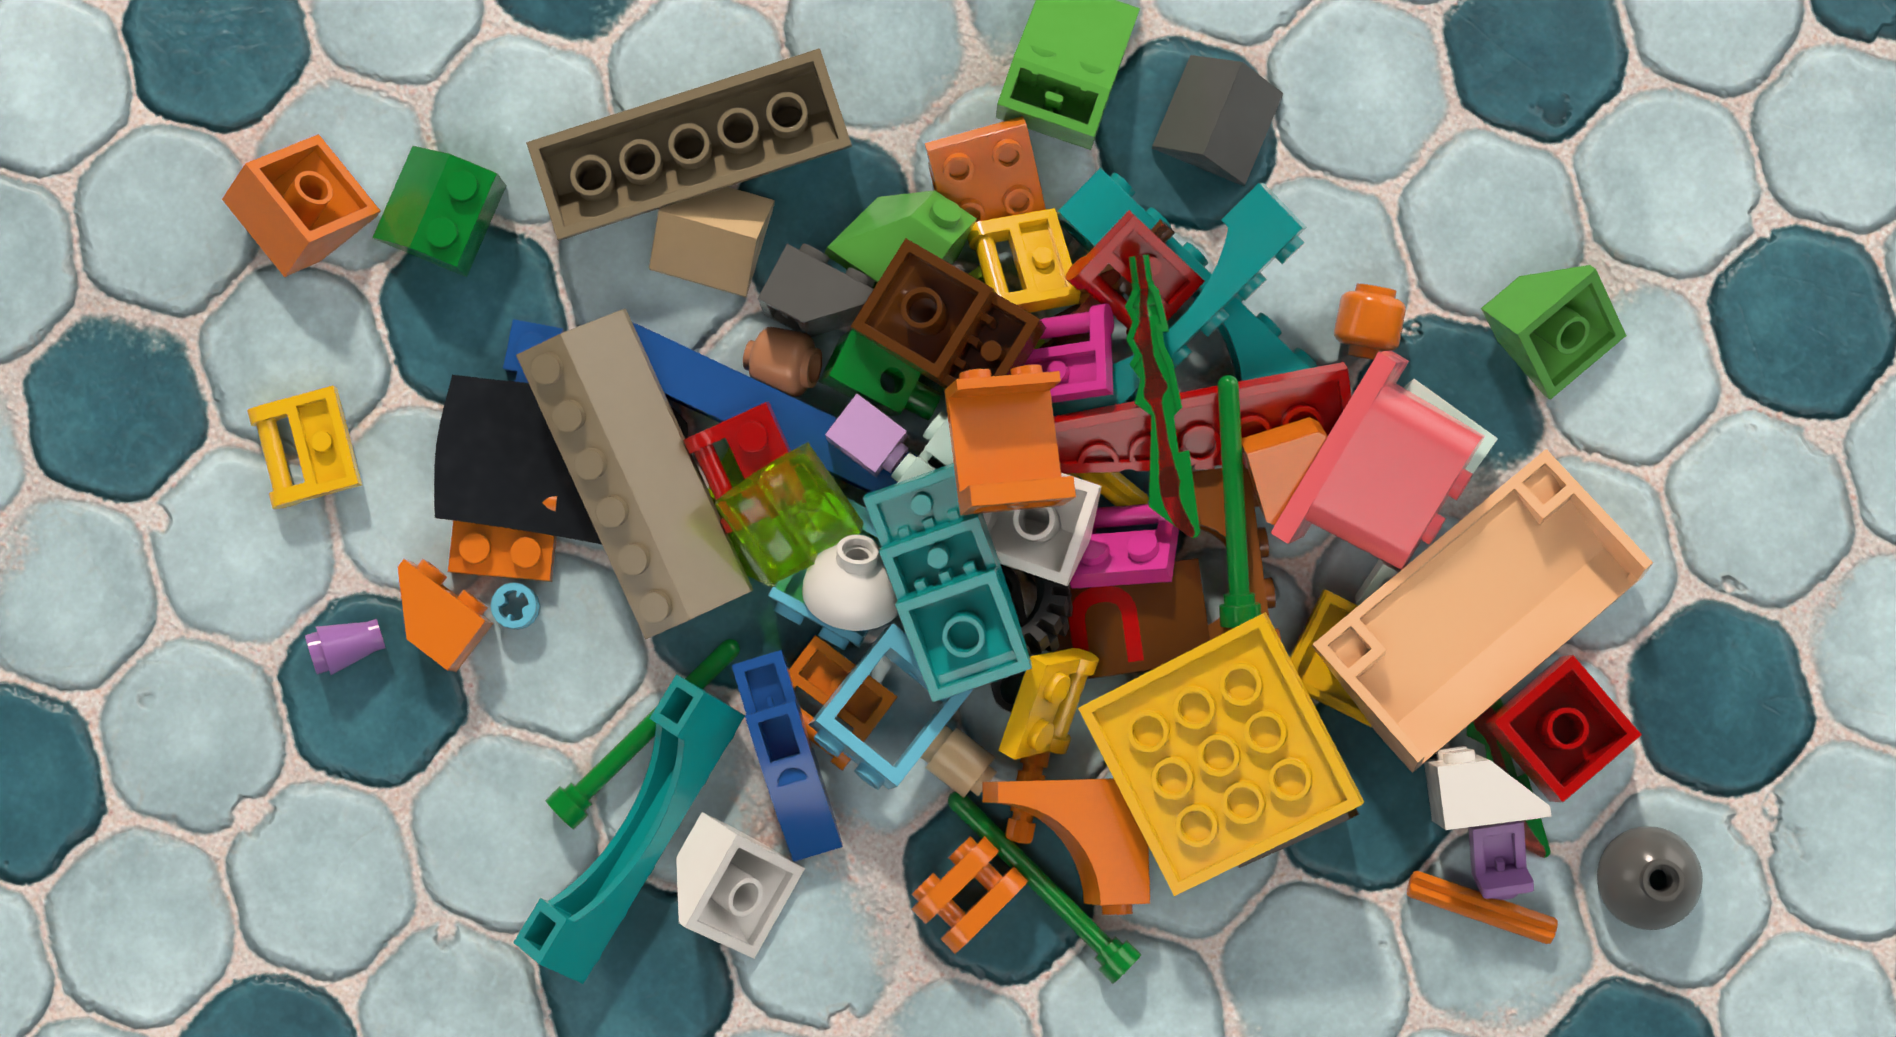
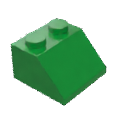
(440, 209)

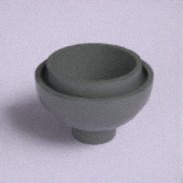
(1626, 872)

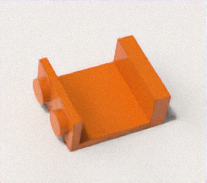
(1006, 441)

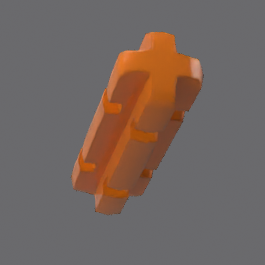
(1020, 826)

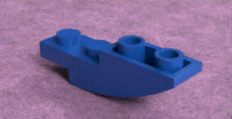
(786, 756)

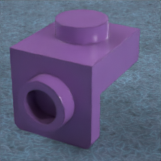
(1500, 860)

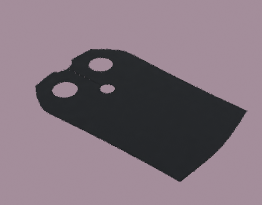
(502, 462)

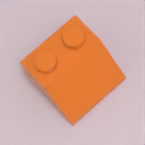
(299, 204)

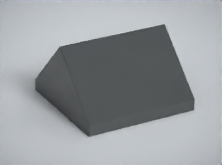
(1218, 117)

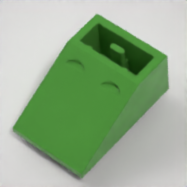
(1067, 67)

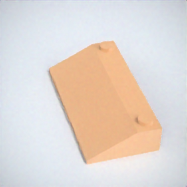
(1480, 609)

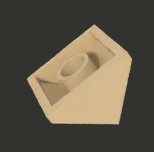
(712, 239)

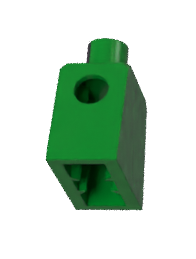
(857, 369)

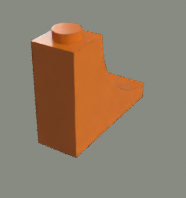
(1096, 831)

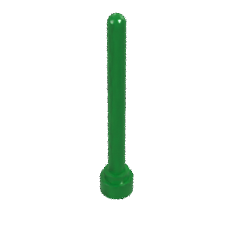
(1239, 603)
(574, 800)
(1111, 953)

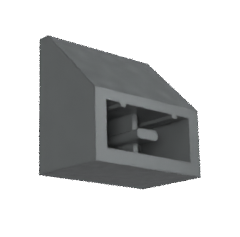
(812, 294)

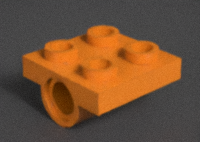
(988, 170)

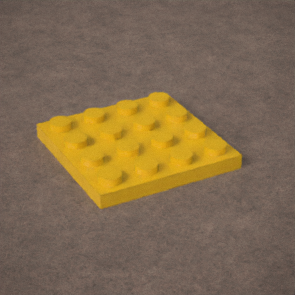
(1221, 754)

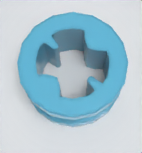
(501, 600)

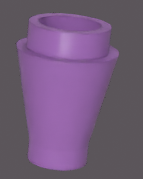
(343, 644)

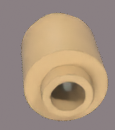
(959, 761)

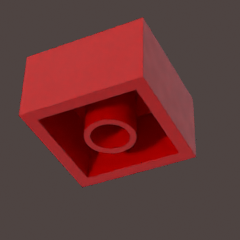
(1562, 728)

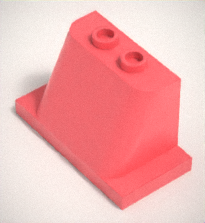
(1383, 470)

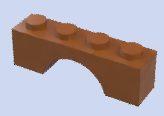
(1211, 516)

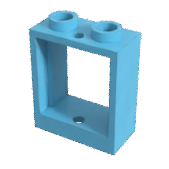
(838, 739)

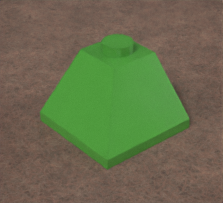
(882, 227)
(1555, 324)

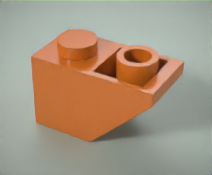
(436, 618)

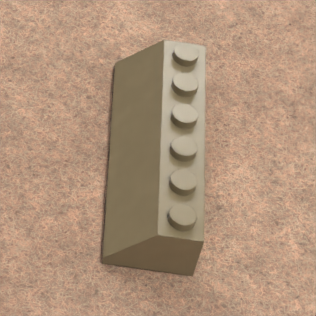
(688, 144)
(634, 472)

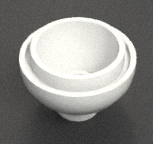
(850, 586)

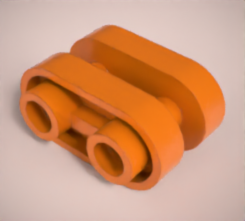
(936, 894)

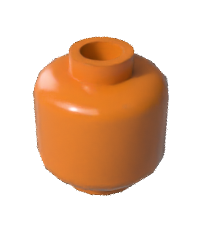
(1369, 320)

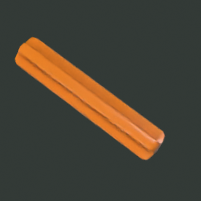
(1489, 911)

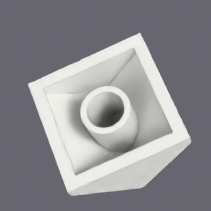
(1048, 538)

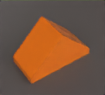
(1280, 461)

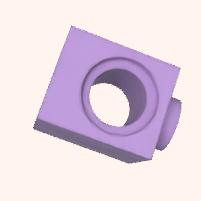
(868, 437)

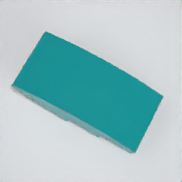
(947, 585)

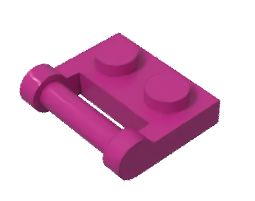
(1083, 365)
(1130, 555)

